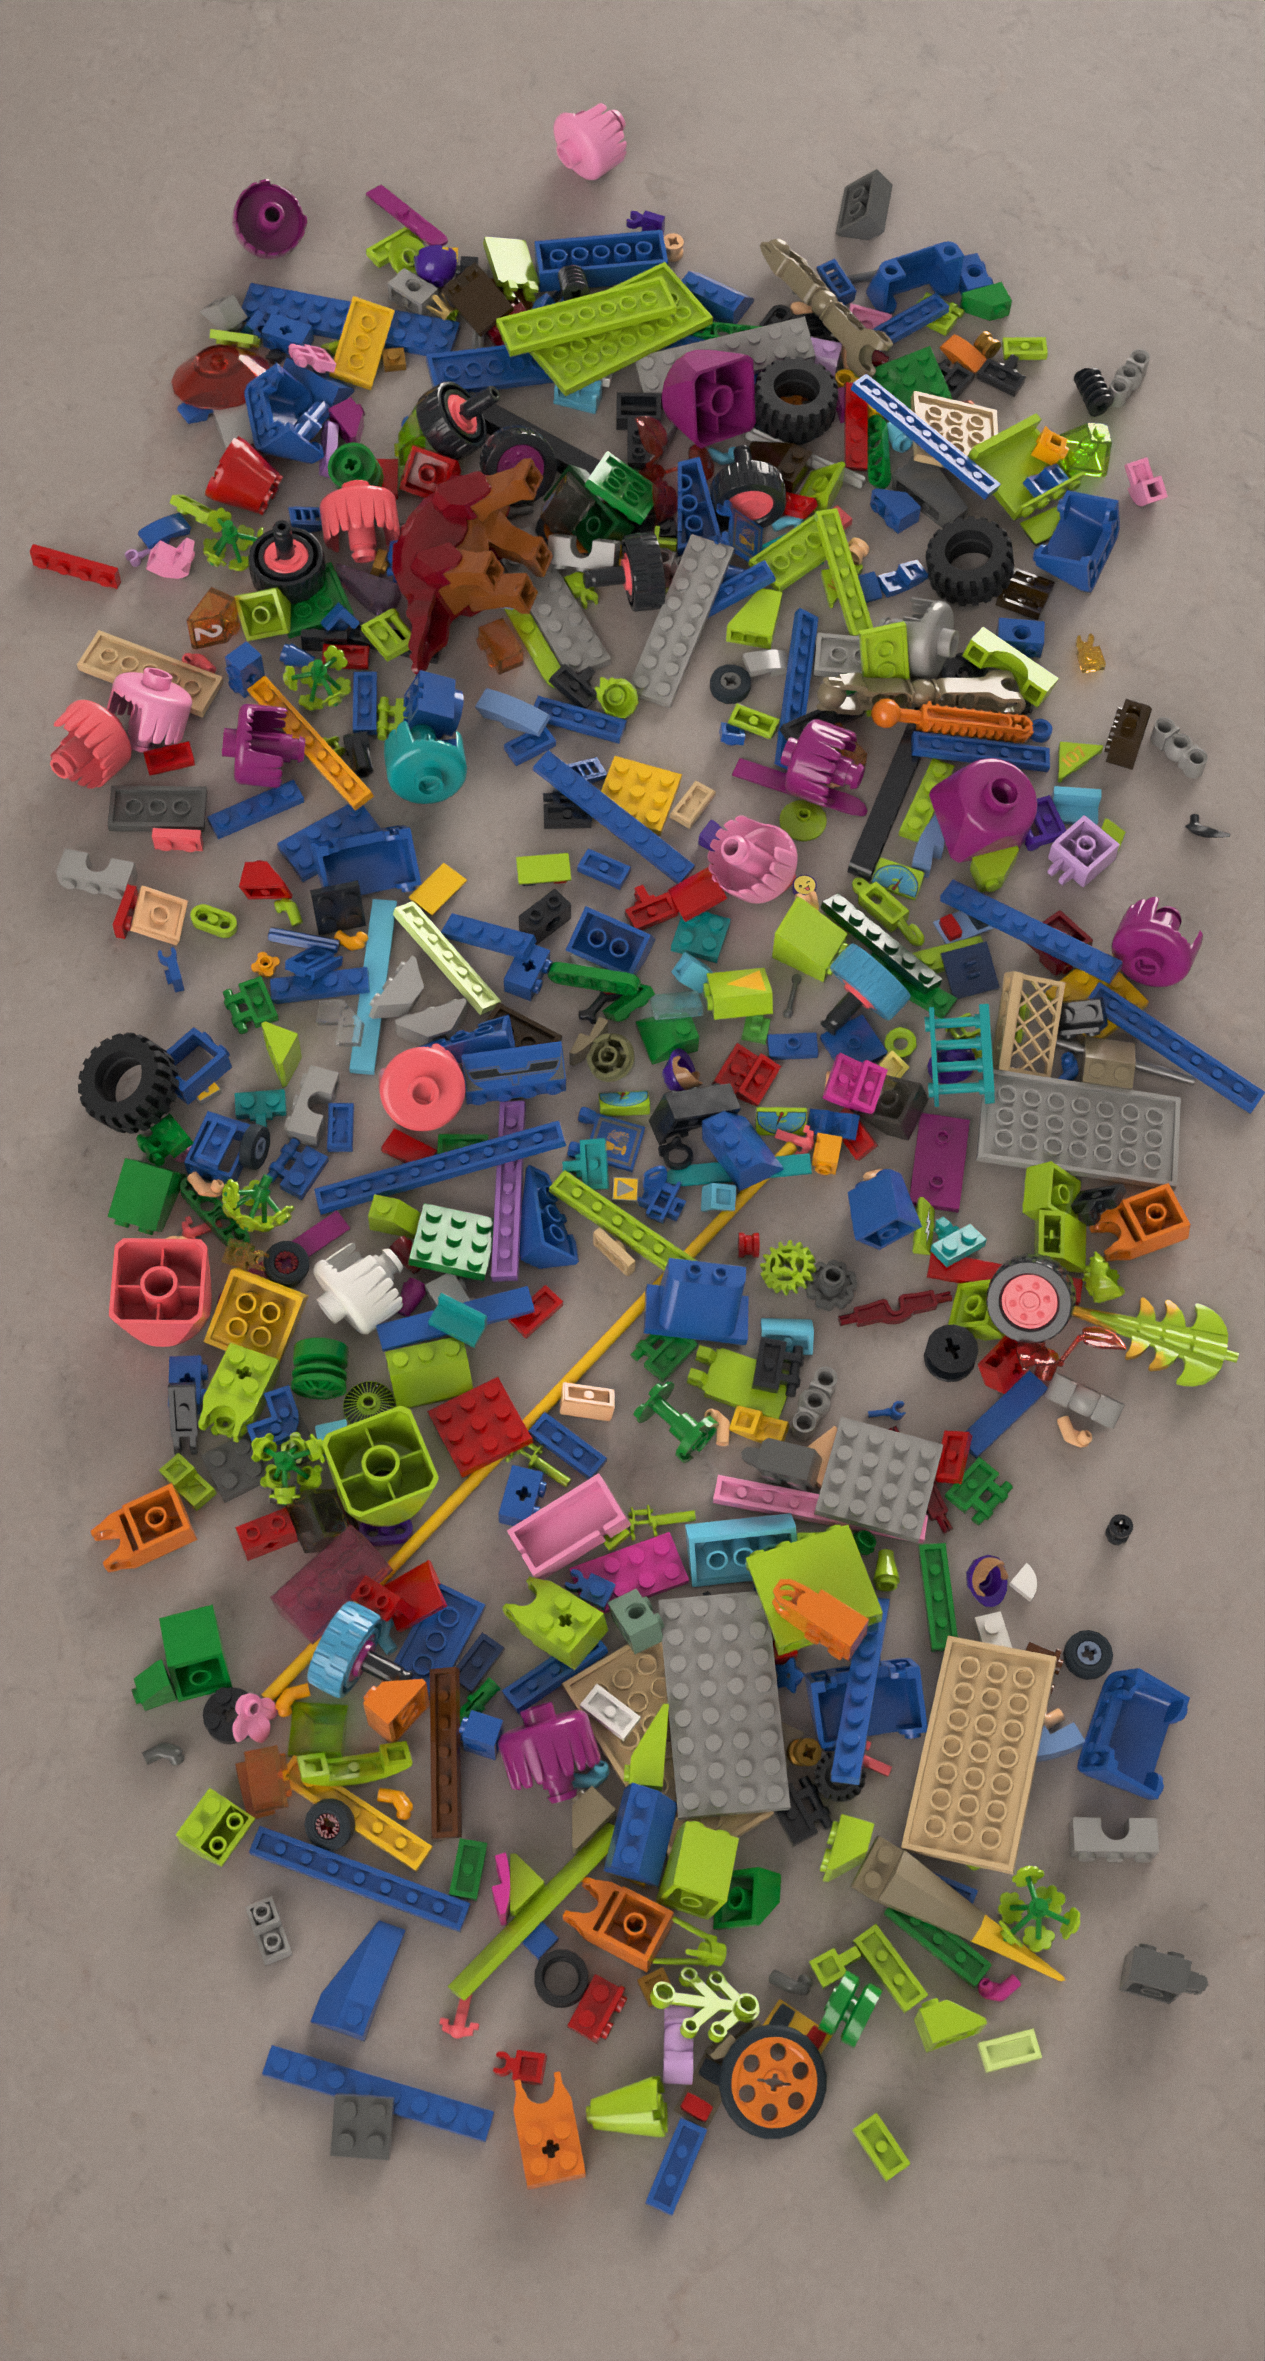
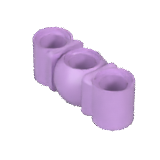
(677, 2048)

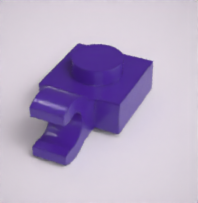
(648, 221)

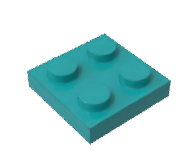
(701, 936)

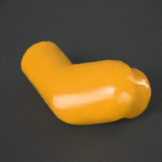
(352, 943)
(288, 1697)

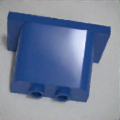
(698, 1302)

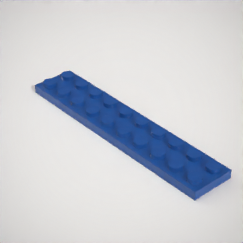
(327, 315)

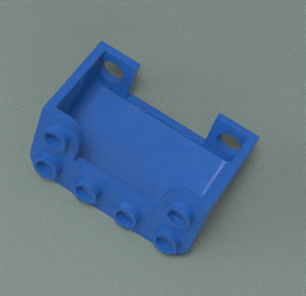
(934, 265)

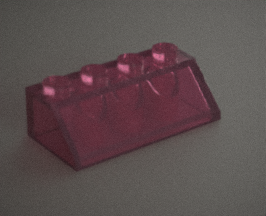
(328, 1582)

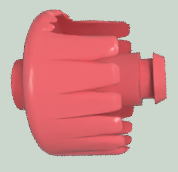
(355, 510)
(93, 748)
(422, 1088)

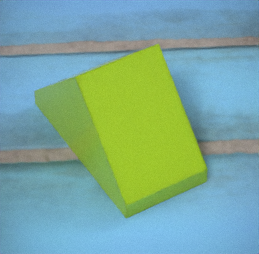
(524, 1884)

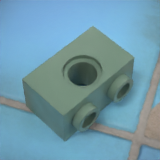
(636, 1621)

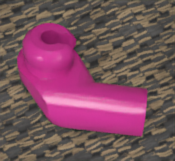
(997, 1991)

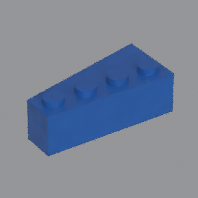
(694, 504)

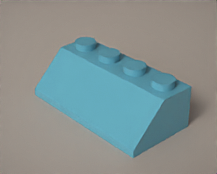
(720, 1548)

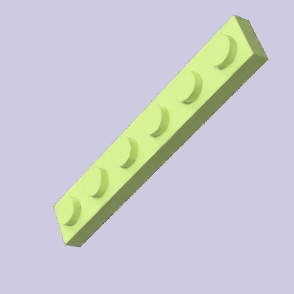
(446, 957)

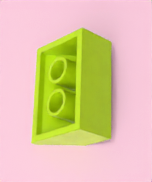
(429, 1372)

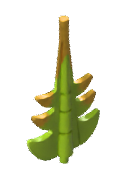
(1200, 1347)

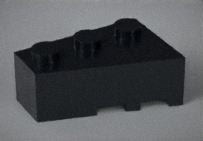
(686, 1109)

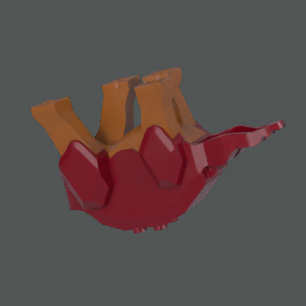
(452, 553)

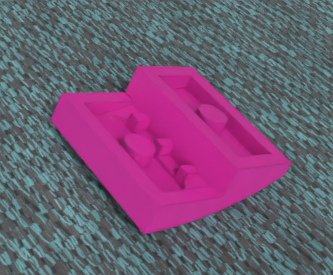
(854, 1084)
(502, 1892)

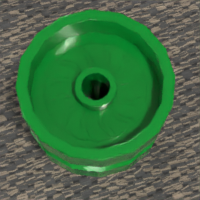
(352, 463)
(849, 2009)

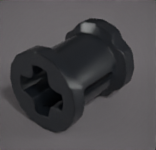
(1126, 1529)

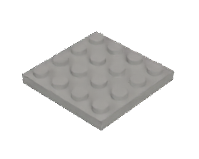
(879, 1479)

